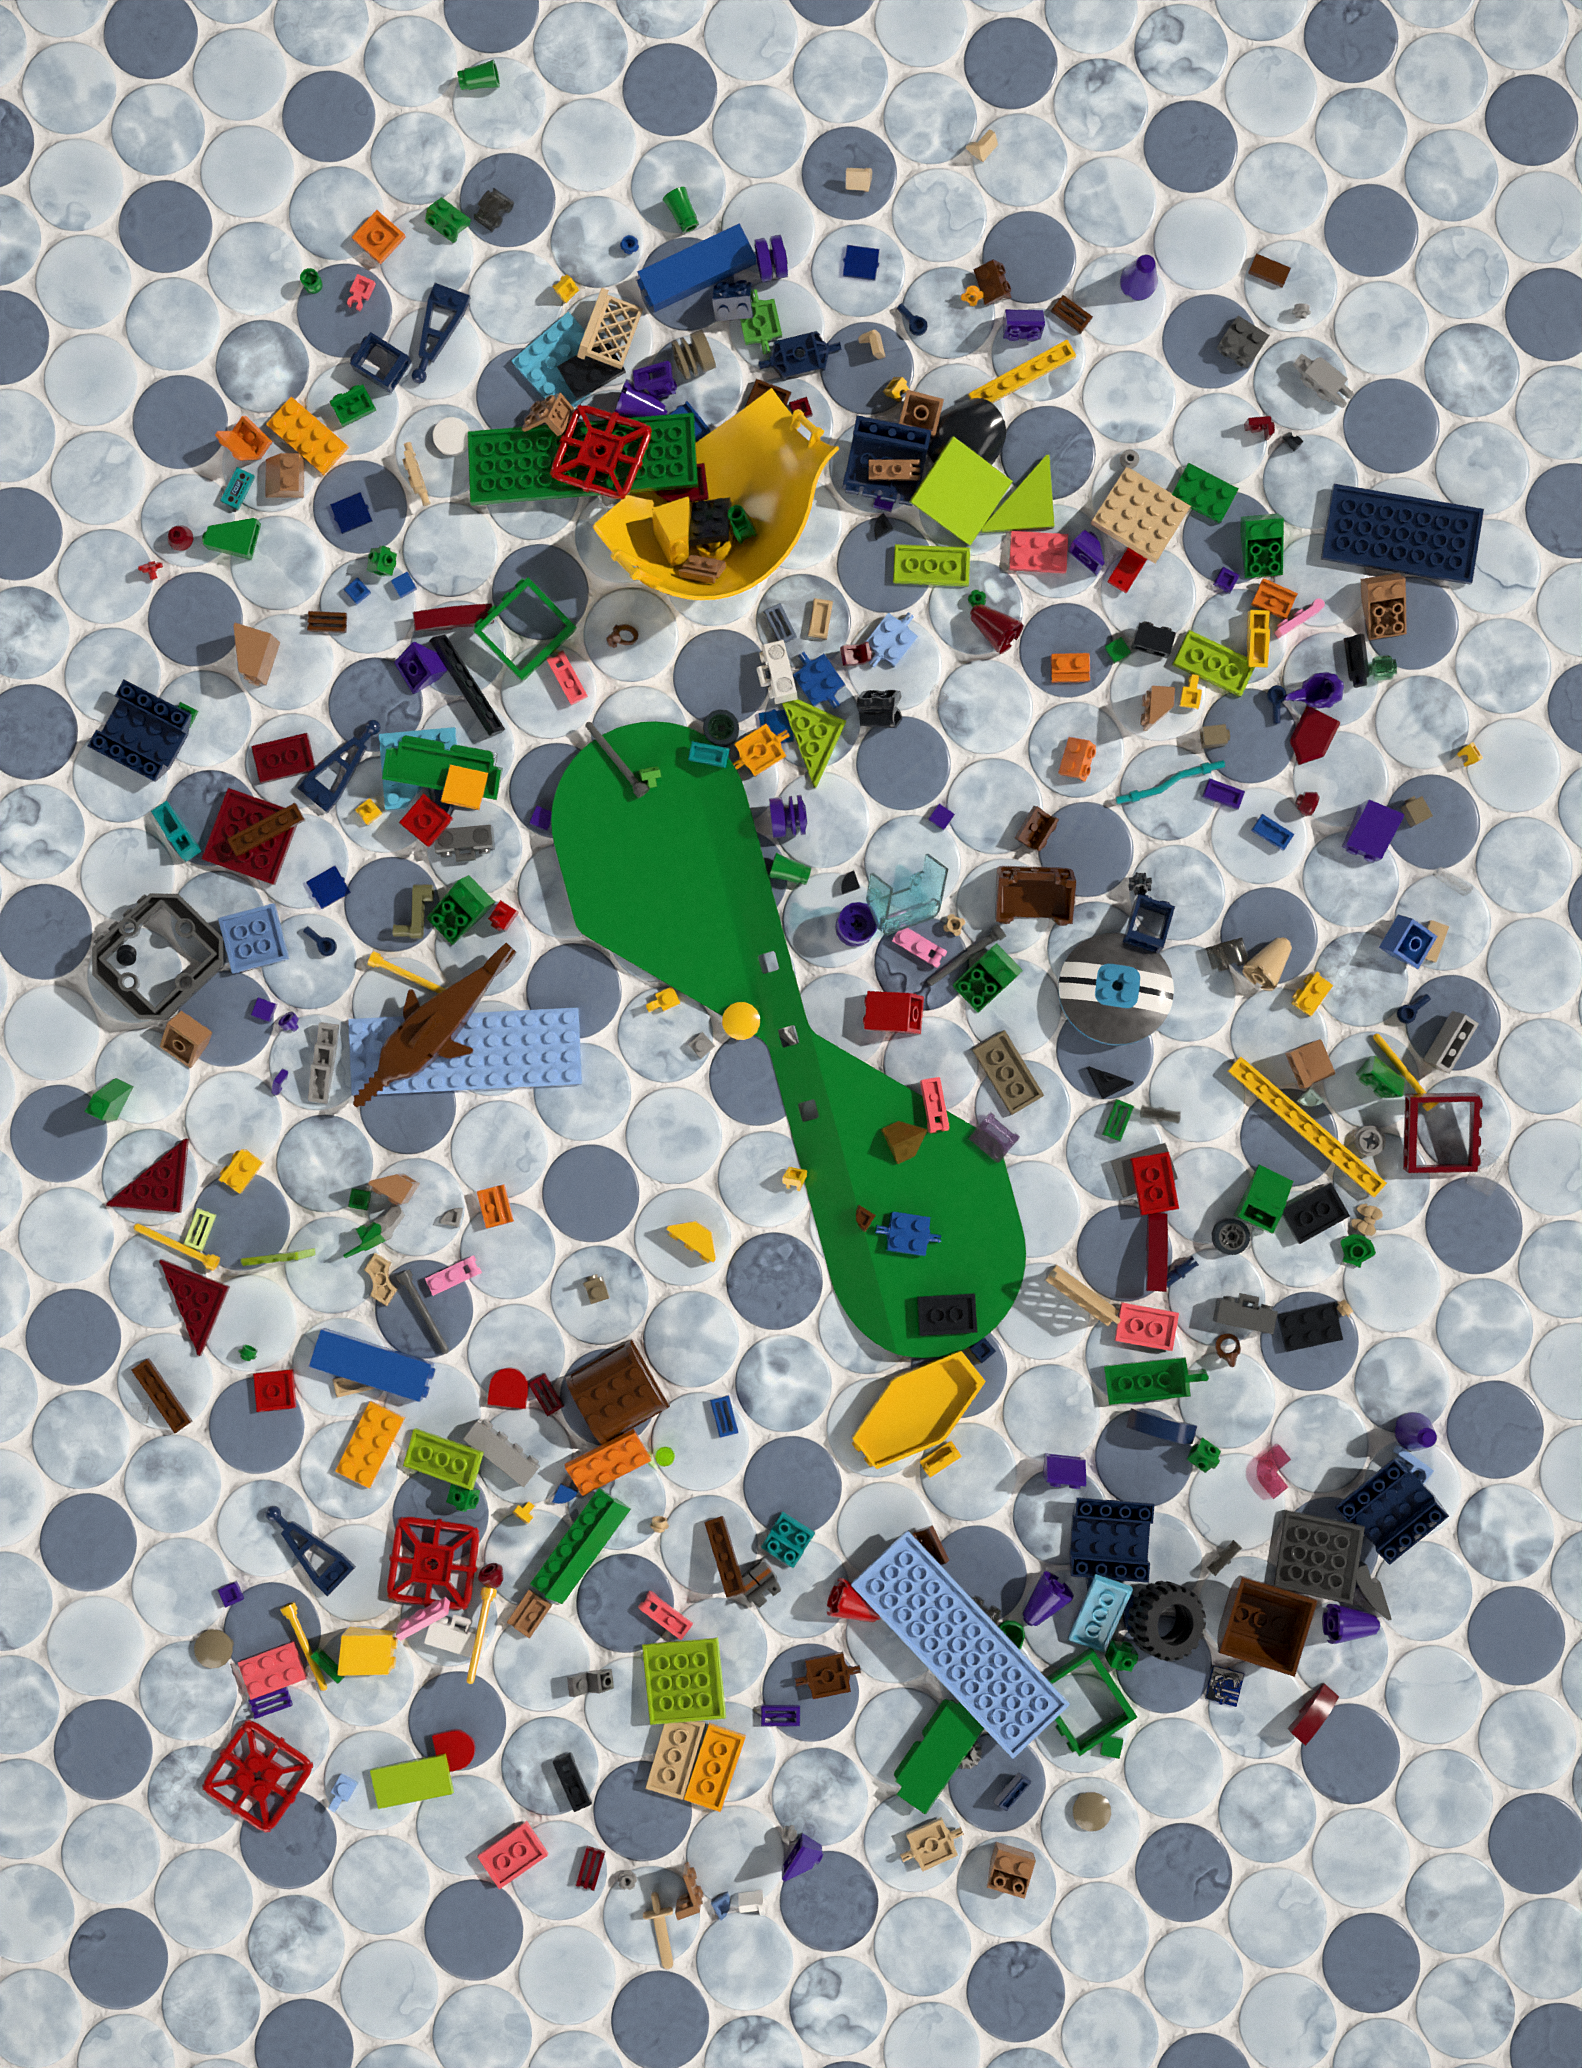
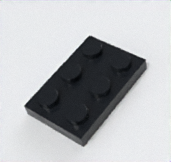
(588, 374)
(710, 521)
(1315, 1213)
(946, 1314)
(1309, 1326)

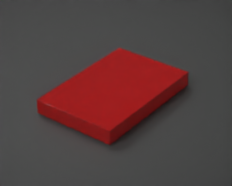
(1154, 1183)

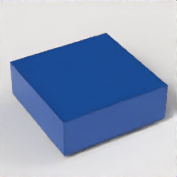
(404, 584)
(357, 591)

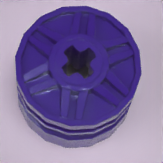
(787, 816)
(858, 913)

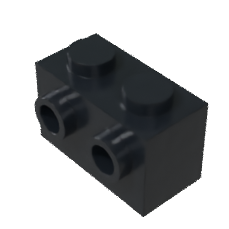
(1153, 639)

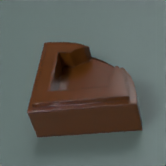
(864, 1218)

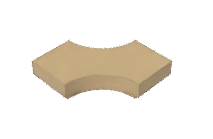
(383, 1288)

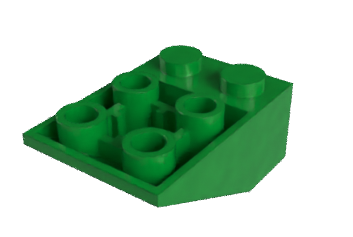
(1262, 545)
(460, 909)
(987, 978)
(1381, 1078)
(1264, 1199)

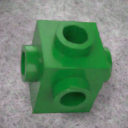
(381, 561)
(1204, 1455)
(463, 1497)
(1121, 1655)

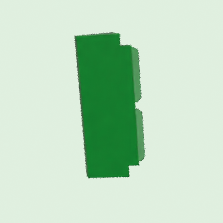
(427, 764)
(935, 1759)

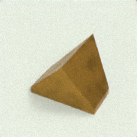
(903, 1140)

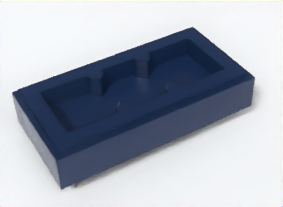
(1012, 1791)

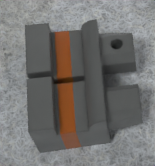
(767, 1579)

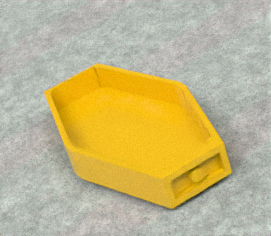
(917, 1409)

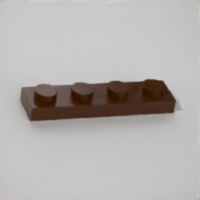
(266, 829)
(161, 1395)
(725, 1557)

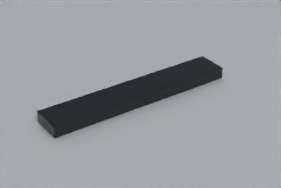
(467, 685)

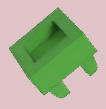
(650, 774)

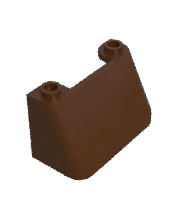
(1035, 893)

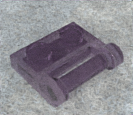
(991, 1143)

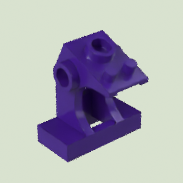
(662, 382)

